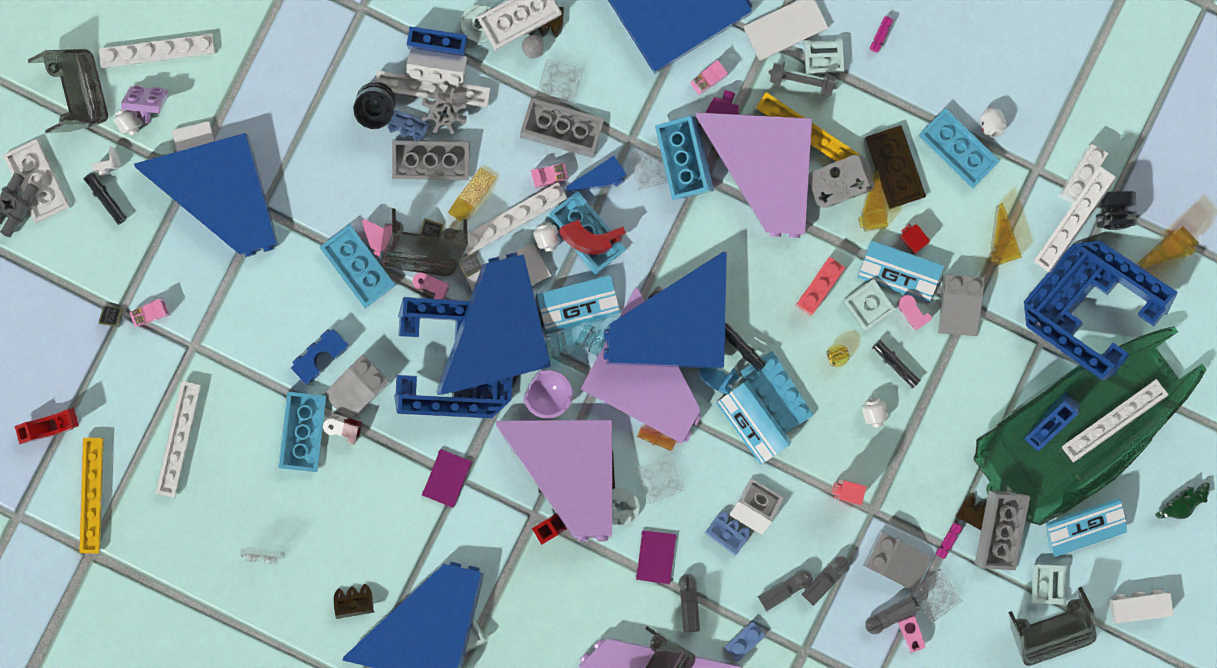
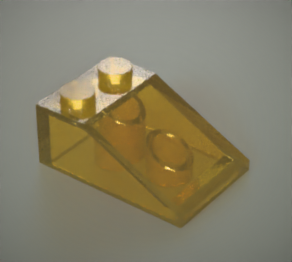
(1175, 245)

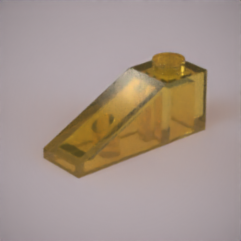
(471, 195)
(873, 211)
(1003, 242)

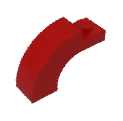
(589, 243)
(46, 426)
(549, 529)

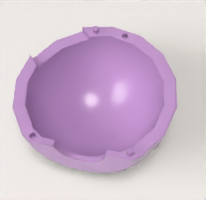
(548, 394)

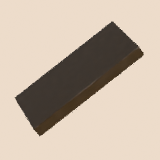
(895, 166)

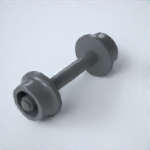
(827, 84)

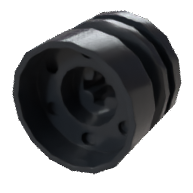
(373, 115)
(1116, 210)

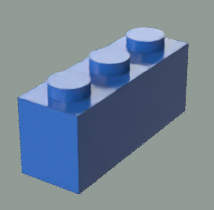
(437, 41)

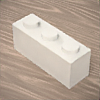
(436, 67)
(1082, 173)
(1140, 606)

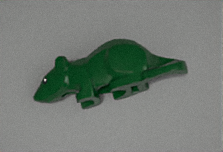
(1184, 505)

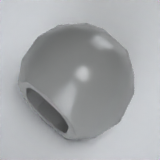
(533, 46)

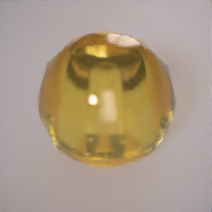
(838, 355)

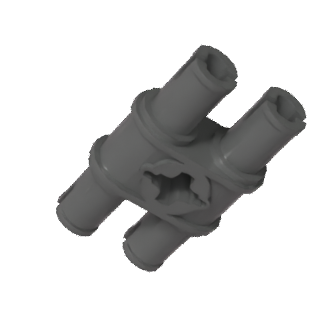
(14, 205)

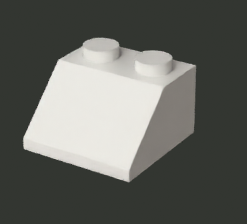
(756, 506)

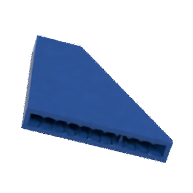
(674, 28)
(220, 190)
(676, 325)
(499, 329)
(428, 626)

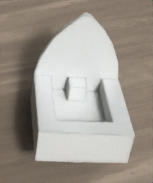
(105, 167)

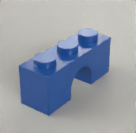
(306, 366)

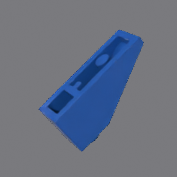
(602, 176)
(1053, 421)

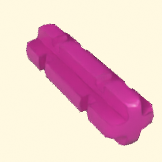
(881, 34)
(949, 540)

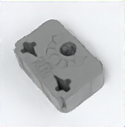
(843, 187)

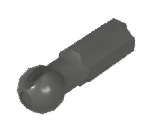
(826, 579)
(785, 589)
(689, 603)
(892, 615)

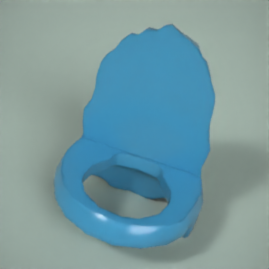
(718, 379)

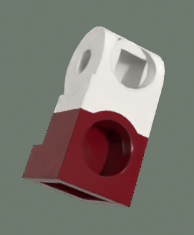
(343, 426)

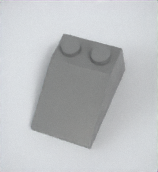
(960, 305)
(356, 387)
(897, 560)

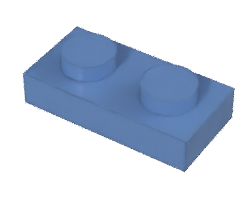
(745, 641)

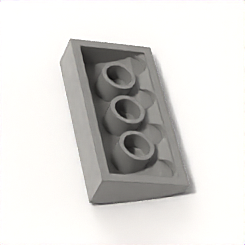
(562, 127)
(430, 159)
(1002, 530)

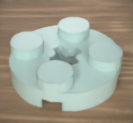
(468, 24)
(630, 502)

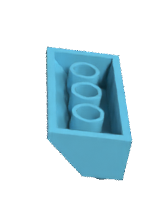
(684, 158)

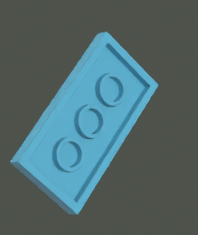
(958, 148)
(357, 266)
(778, 393)

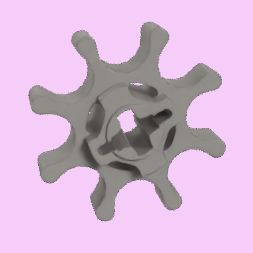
(449, 116)

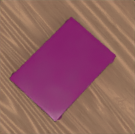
(446, 478)
(656, 557)

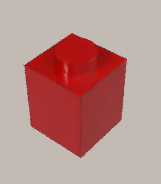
(914, 238)

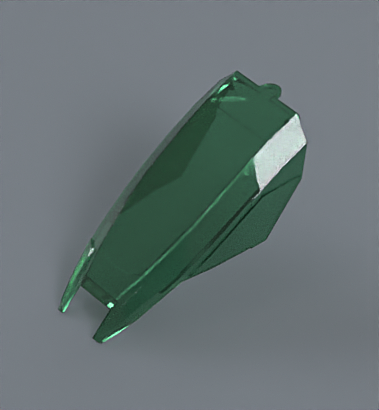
(1049, 474)

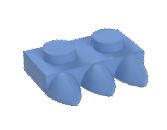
(408, 125)
(727, 534)

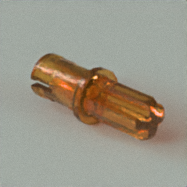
(656, 438)

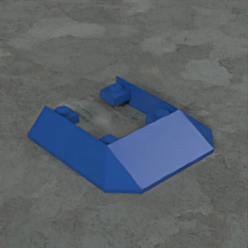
(1074, 276)
(473, 402)

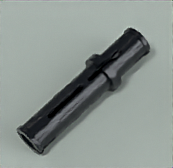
(107, 201)
(748, 353)
(896, 364)

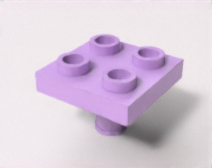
(145, 101)

